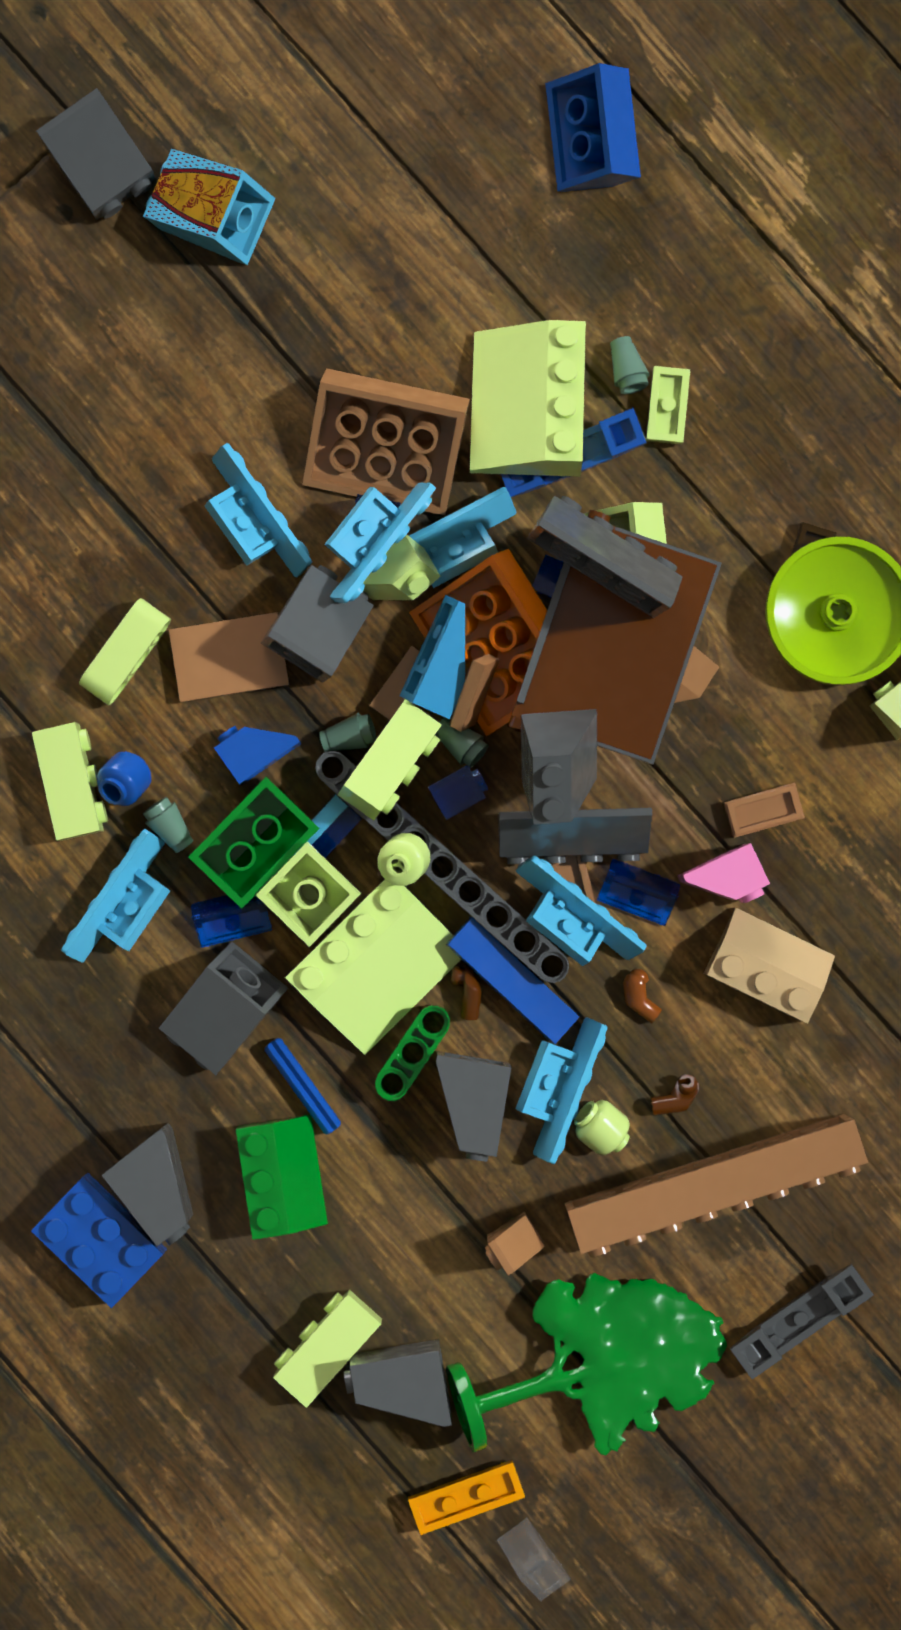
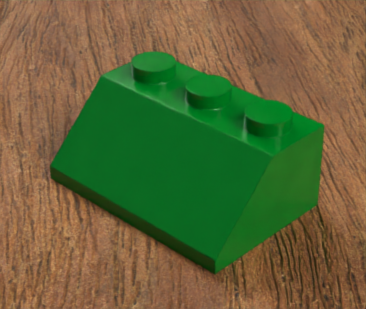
(253, 842)
(281, 1176)

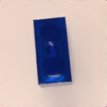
(458, 792)

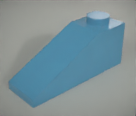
(440, 665)

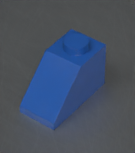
(252, 750)

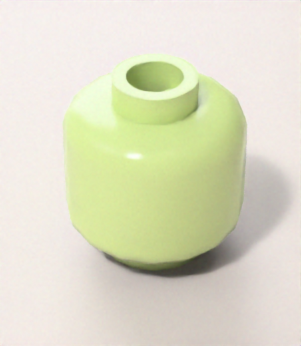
(403, 859)
(602, 1127)

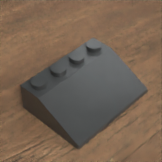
(606, 557)
(588, 835)

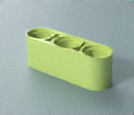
(124, 651)

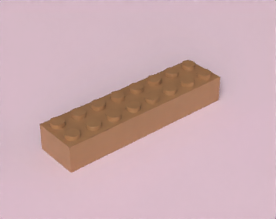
(715, 1184)

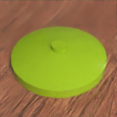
(836, 611)

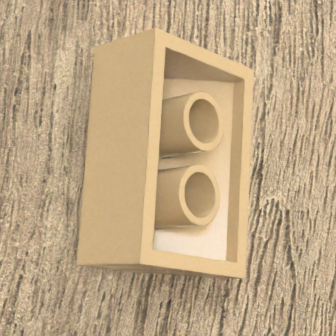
(770, 965)

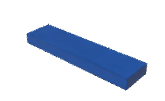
(512, 980)

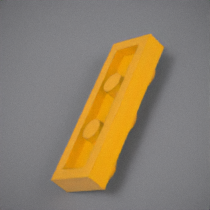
(466, 1497)

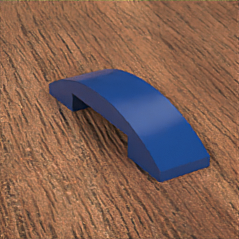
(600, 444)

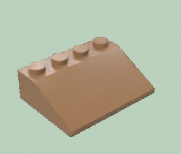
(384, 438)

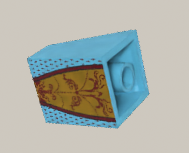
(209, 205)

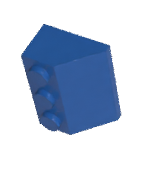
(593, 128)

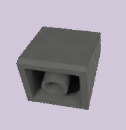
(97, 155)
(313, 627)
(558, 762)
(223, 1008)
(475, 1100)
(154, 1187)
(402, 1381)

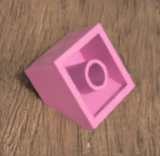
(730, 875)

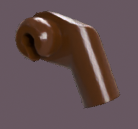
(471, 991)
(679, 1098)

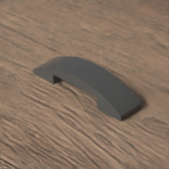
(800, 1319)

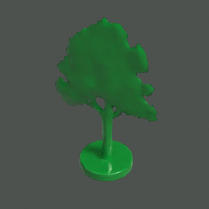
(635, 1347)

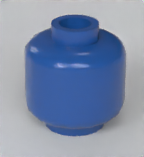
(123, 778)

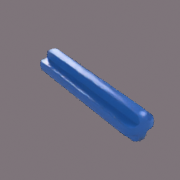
(302, 1086)

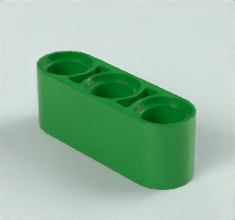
(410, 1070)

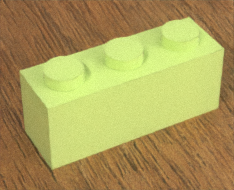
(391, 761)
(69, 781)
(326, 1347)

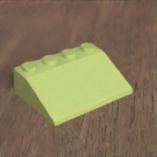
(528, 399)
(376, 965)

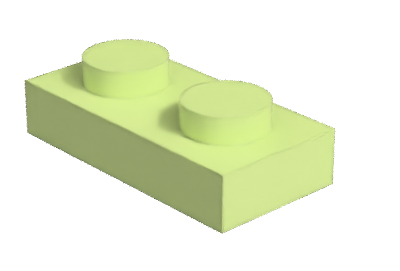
(668, 405)

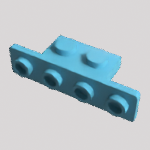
(250, 517)
(369, 534)
(461, 538)
(124, 902)
(572, 918)
(557, 1086)

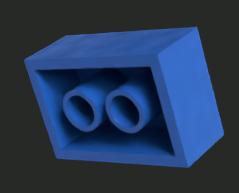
(98, 1240)

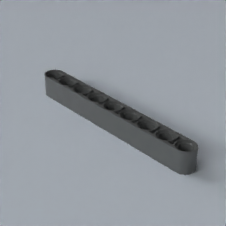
(459, 875)

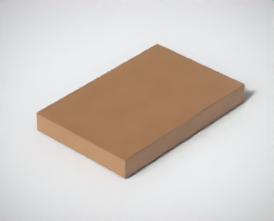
(226, 658)

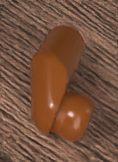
(636, 996)

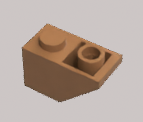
(513, 1244)

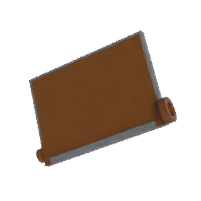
(614, 656)

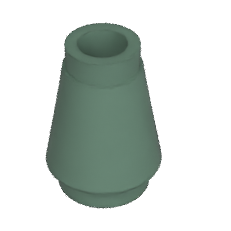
(628, 368)
(349, 734)
(465, 746)
(168, 824)

